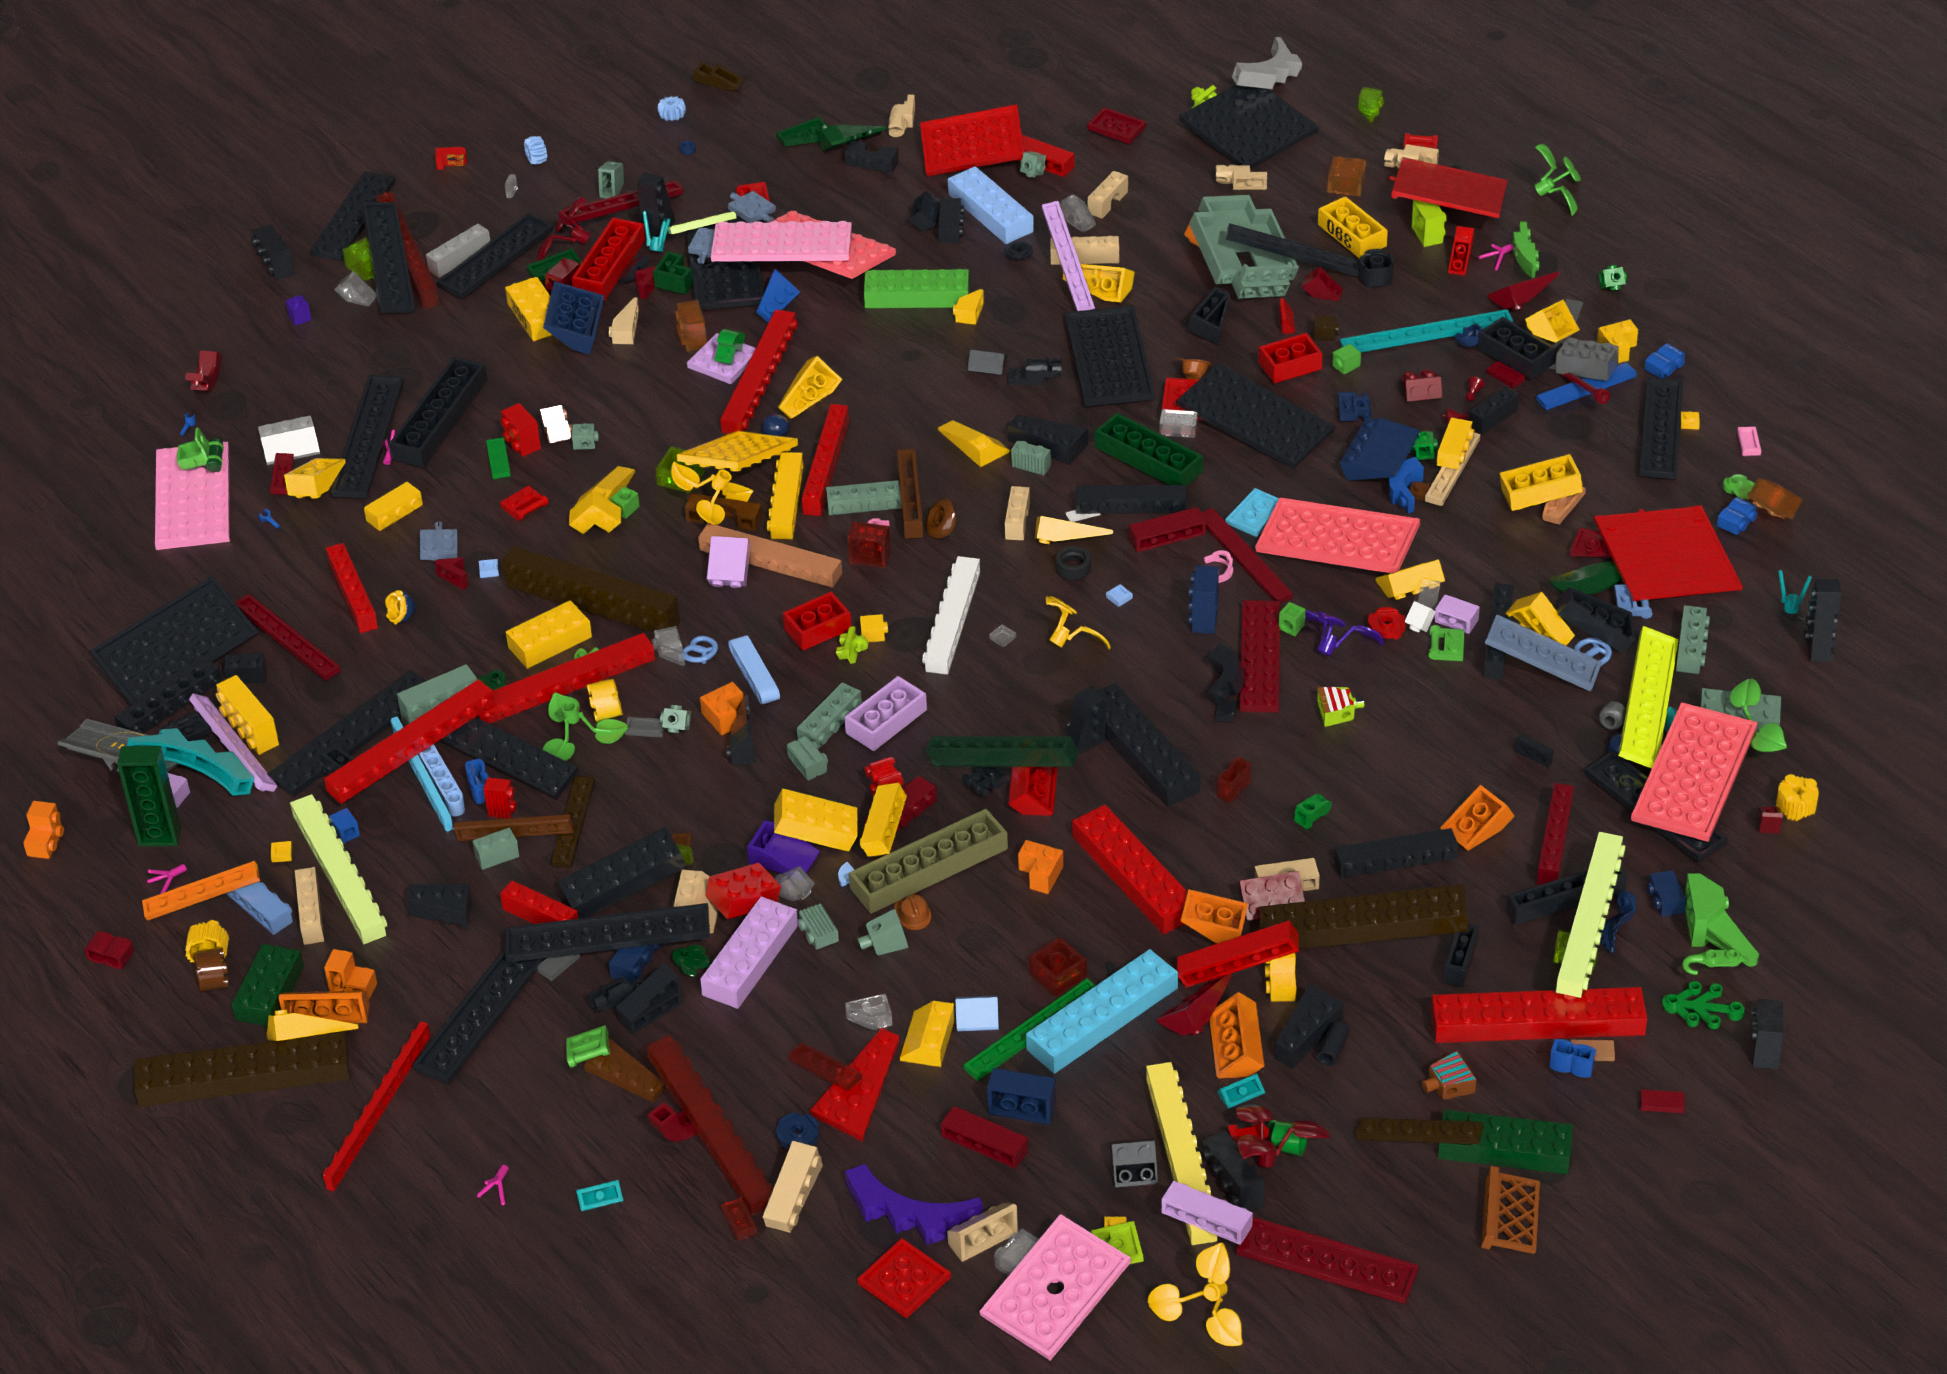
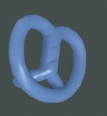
(700, 649)
(1596, 649)

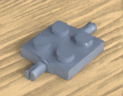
(752, 207)
(702, 244)
(438, 543)

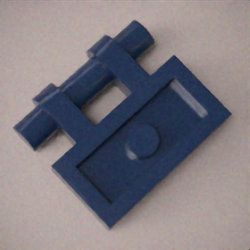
(1348, 406)

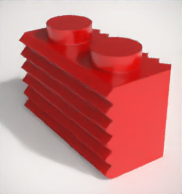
(499, 798)

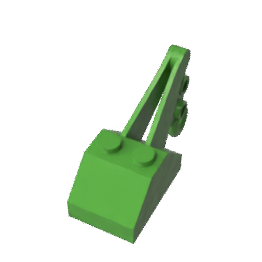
(1711, 923)

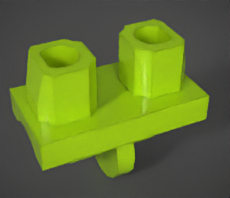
(1199, 95)
(851, 645)

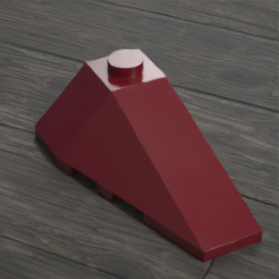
(1520, 293)
(1196, 1009)

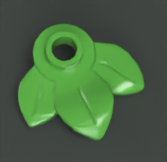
(1738, 485)

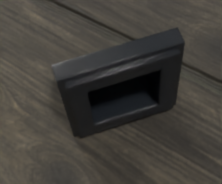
(1226, 712)

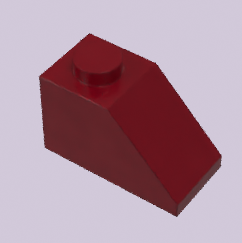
(1321, 285)

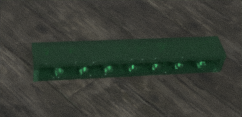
(1002, 751)

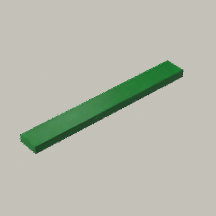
(1016, 1039)

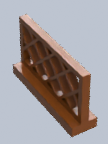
(1493, 1204)

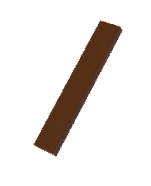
(519, 826)

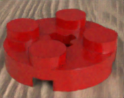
(1387, 614)

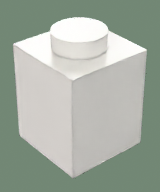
(1419, 617)

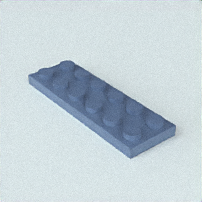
(1543, 652)

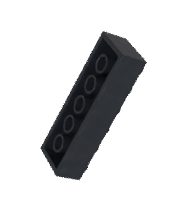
(622, 873)

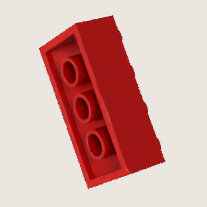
(1033, 790)

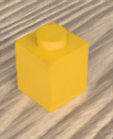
(873, 627)

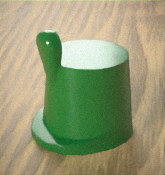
(1294, 1144)

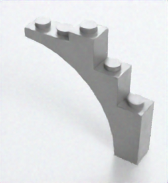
(1271, 71)

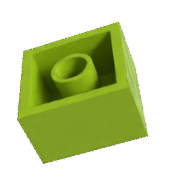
(1428, 222)

